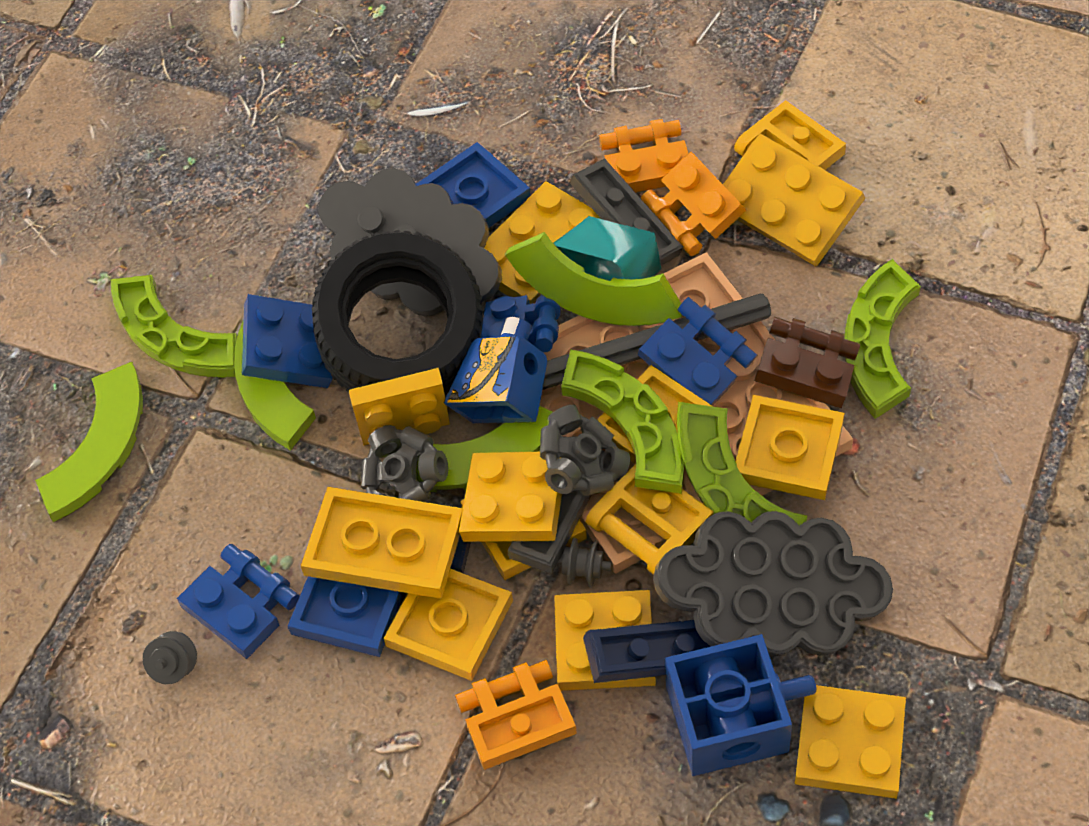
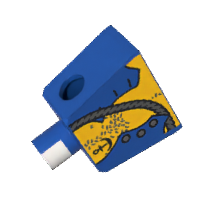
(500, 378)

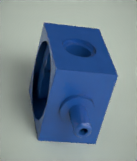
(731, 704)

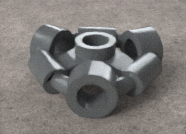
(579, 460)
(399, 466)

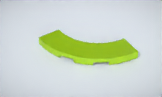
(605, 301)
(870, 324)
(166, 340)
(272, 404)
(636, 411)
(505, 438)
(104, 447)
(712, 466)

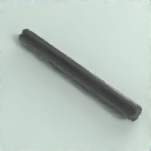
(626, 348)

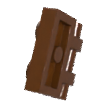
(804, 371)

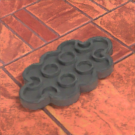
(396, 203)
(773, 582)

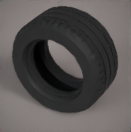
(390, 260)

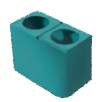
(611, 249)

